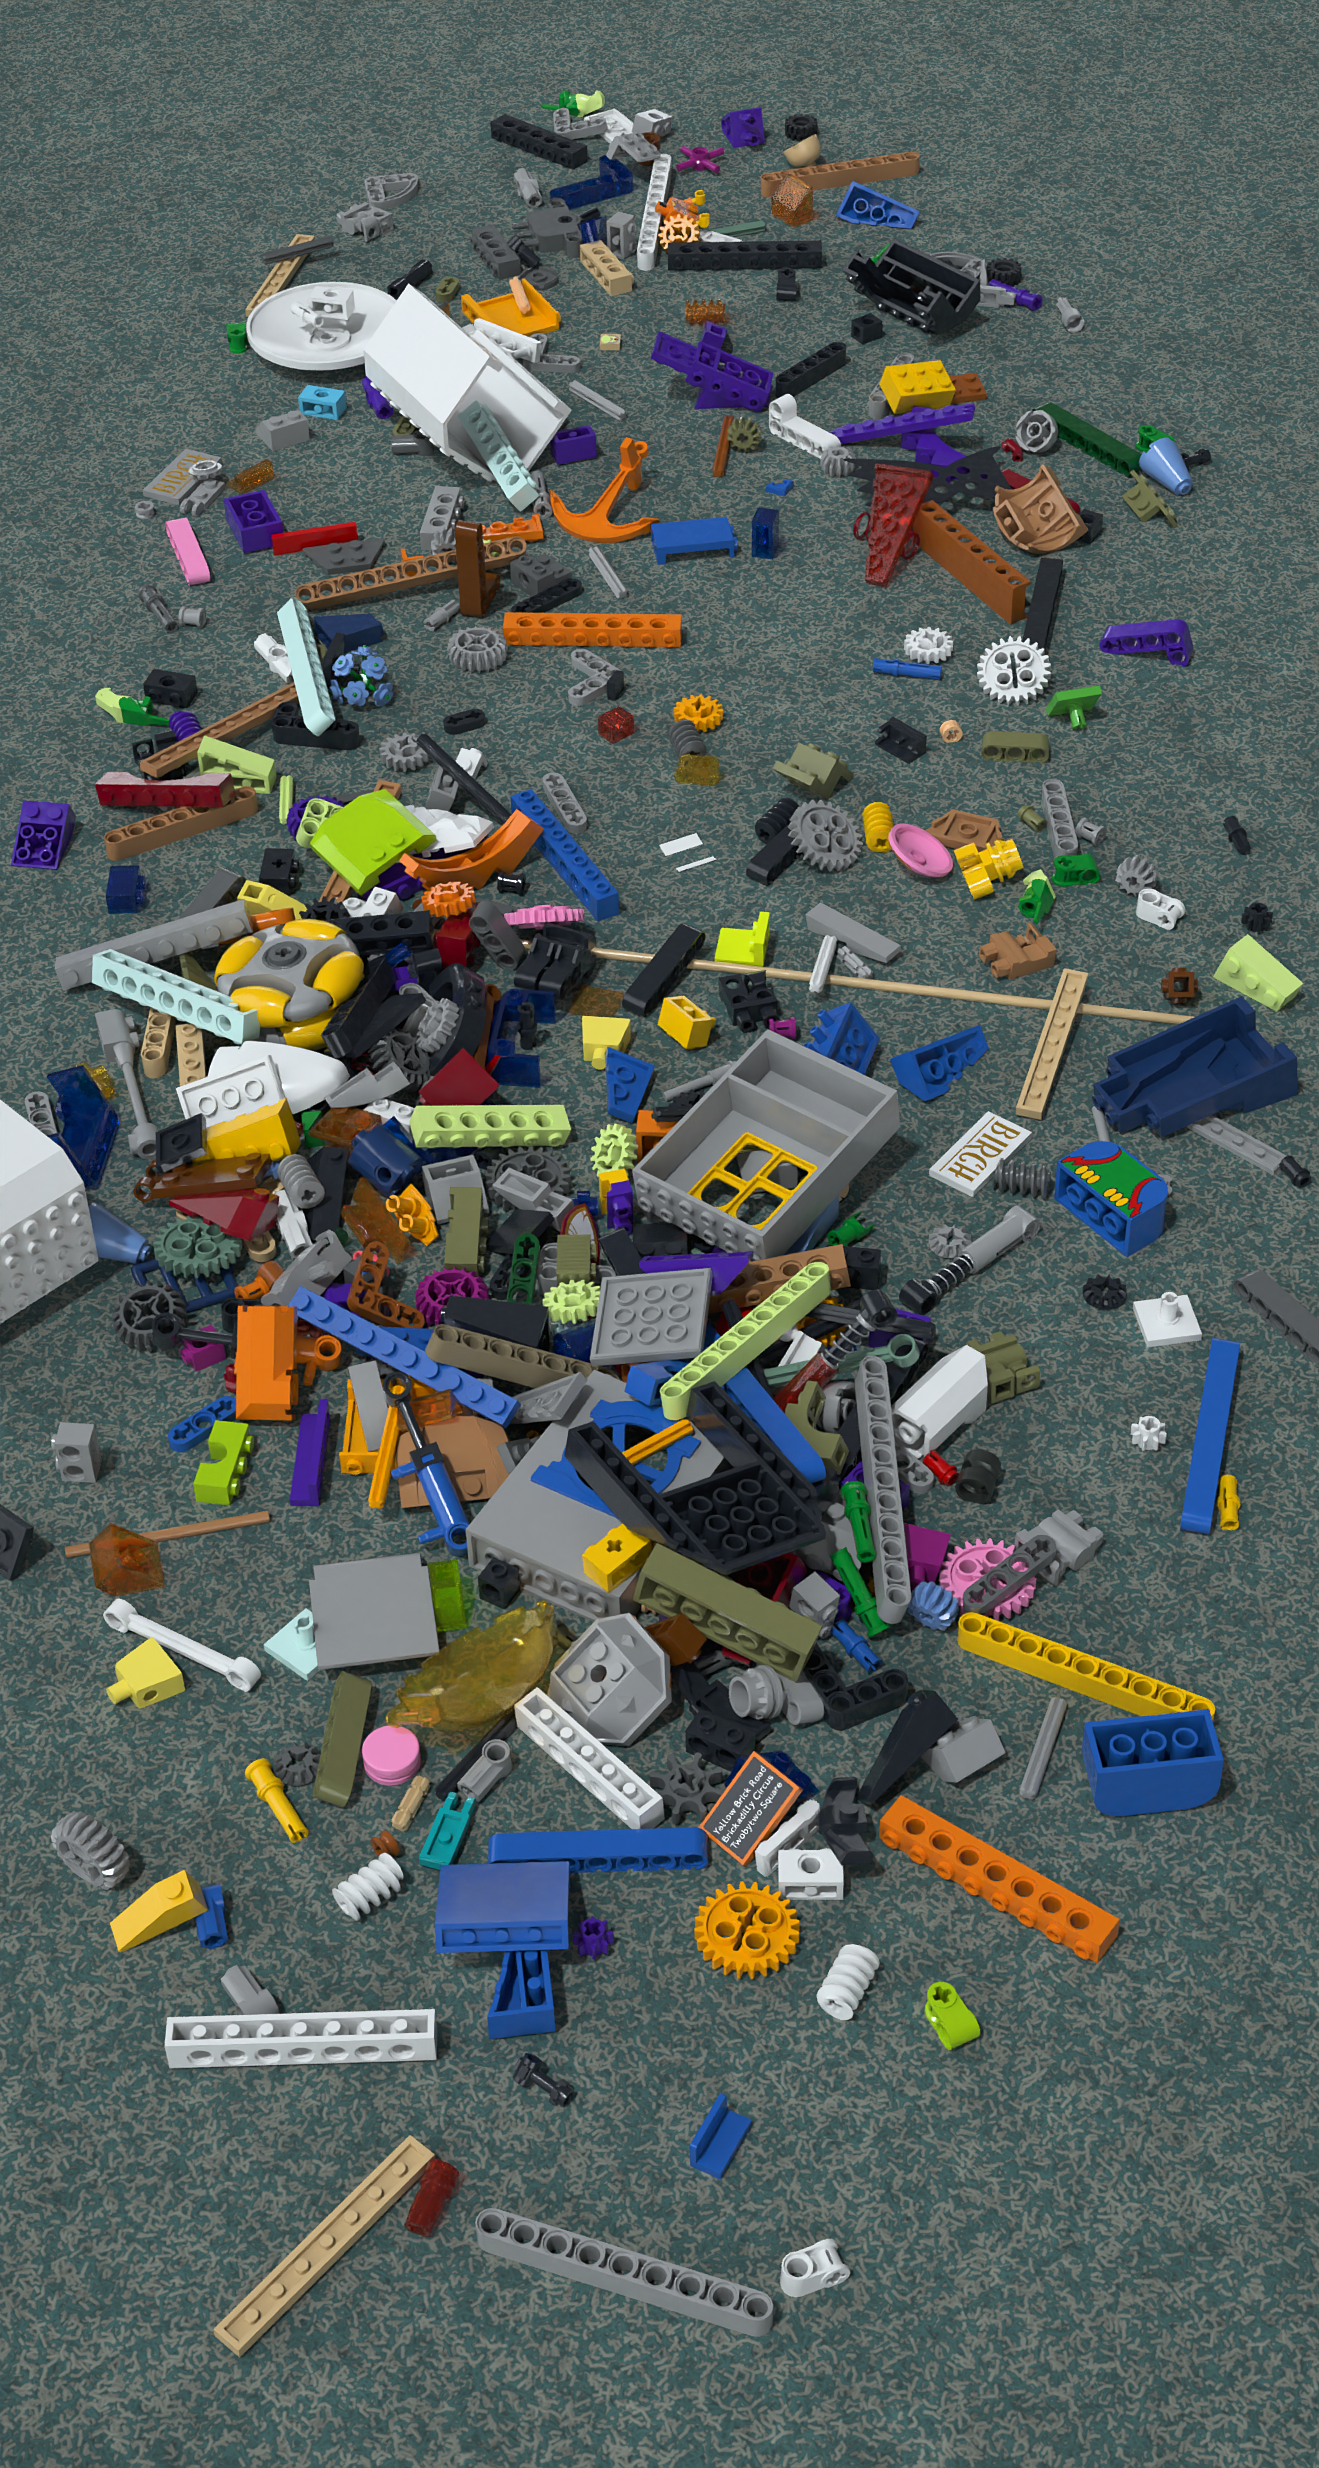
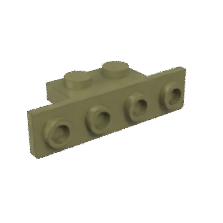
(1144, 501)

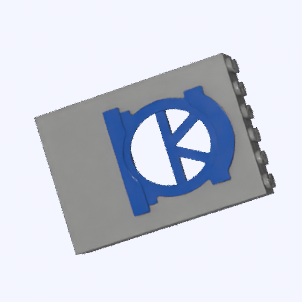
(549, 1517)

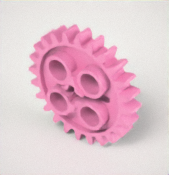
(539, 915)
(975, 1561)

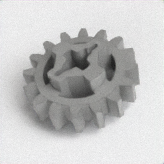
(402, 752)
(437, 1025)

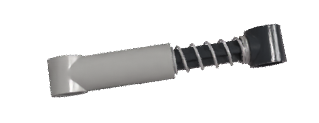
(1016, 1226)

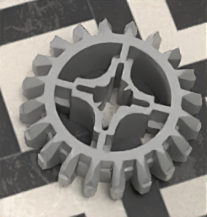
(477, 649)
(90, 1850)

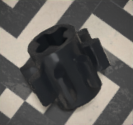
(1257, 917)

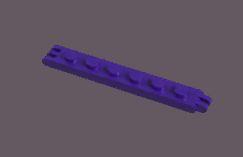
(907, 423)

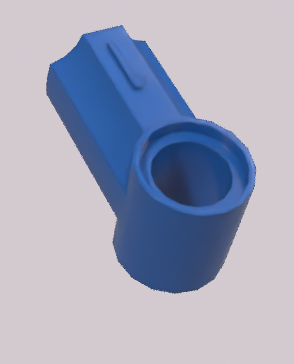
(211, 1924)

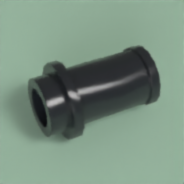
(1299, 1176)

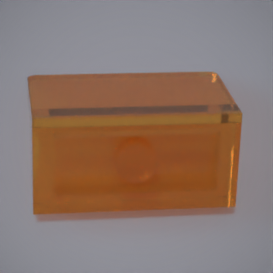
(252, 477)
(432, 1409)

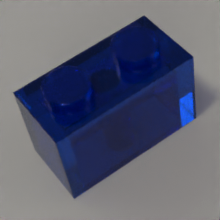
(765, 533)
(124, 889)

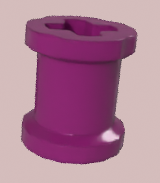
(790, 1024)

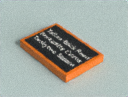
(750, 1808)

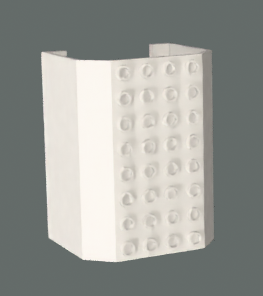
(439, 370)
(42, 1216)

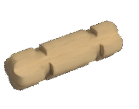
(410, 1803)

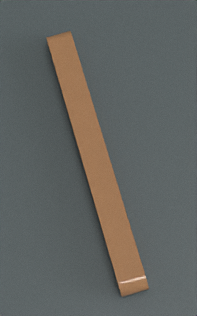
(399, 571)

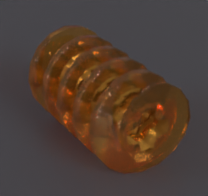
(705, 311)

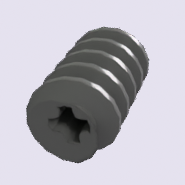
(686, 739)
(1022, 1178)

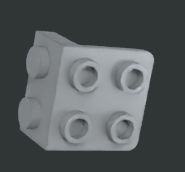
(632, 145)

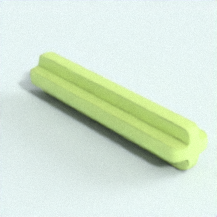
(286, 797)

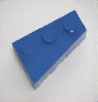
(522, 1996)

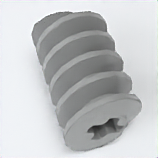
(300, 1181)

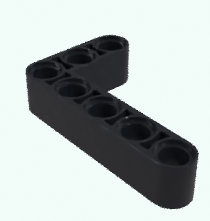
(858, 1702)

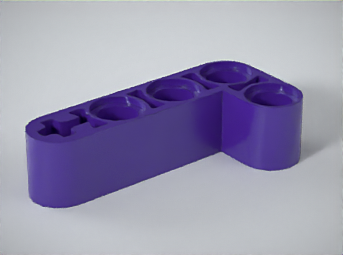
(1140, 638)

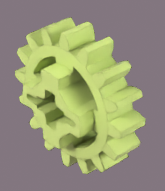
(613, 1151)
(572, 1301)

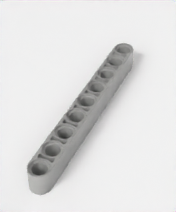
(634, 2284)

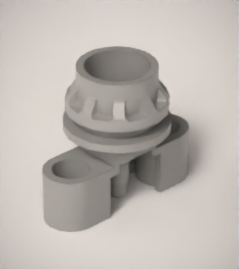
(765, 1693)

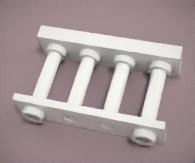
(512, 342)

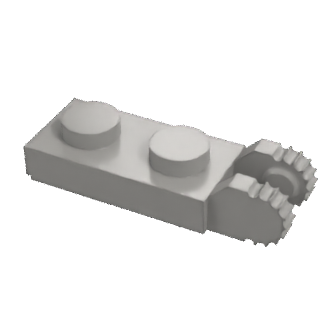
(202, 497)

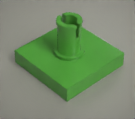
(1074, 703)

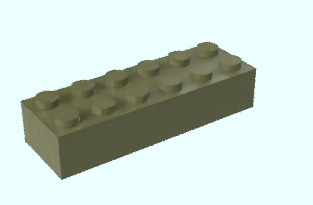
(727, 1612)

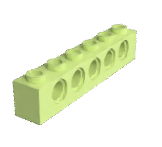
(489, 1125)

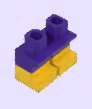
(616, 1199)

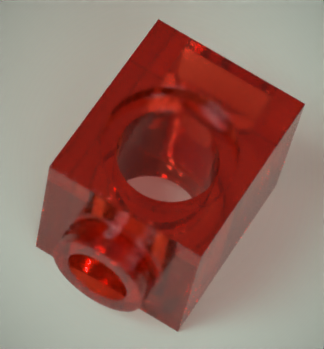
(615, 725)

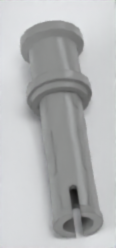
(543, 501)

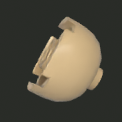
(804, 152)

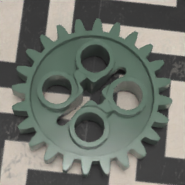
(181, 1241)

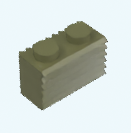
(575, 1258)

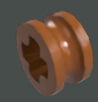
(385, 1844)

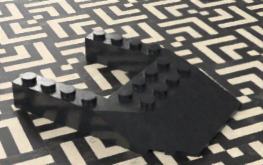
(719, 1521)

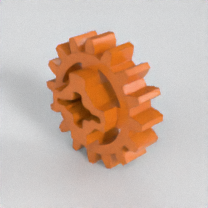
(448, 899)

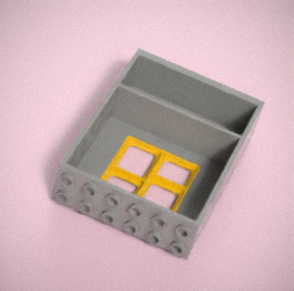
(788, 1105)

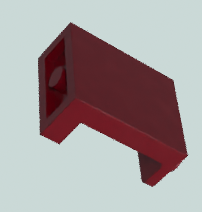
(459, 1083)

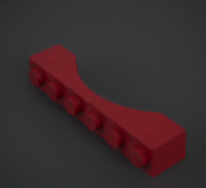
(197, 791)

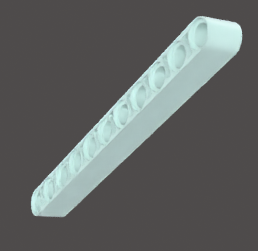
(306, 667)

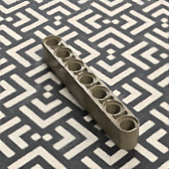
(503, 1358)

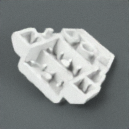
(451, 830)

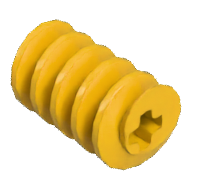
(877, 825)

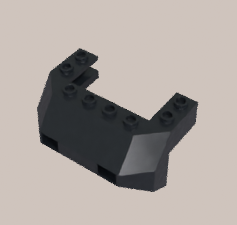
(947, 292)

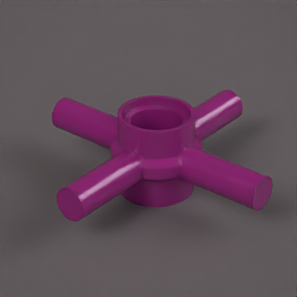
(700, 159)

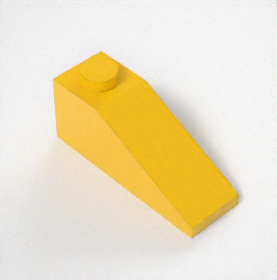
(159, 1910)

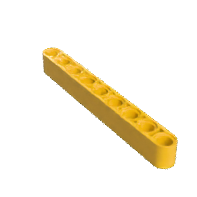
(1074, 1669)

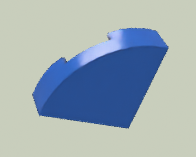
(780, 488)

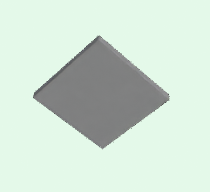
(651, 1317)

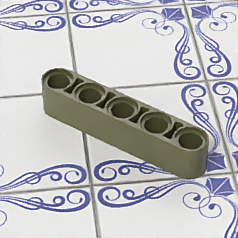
(342, 1739)

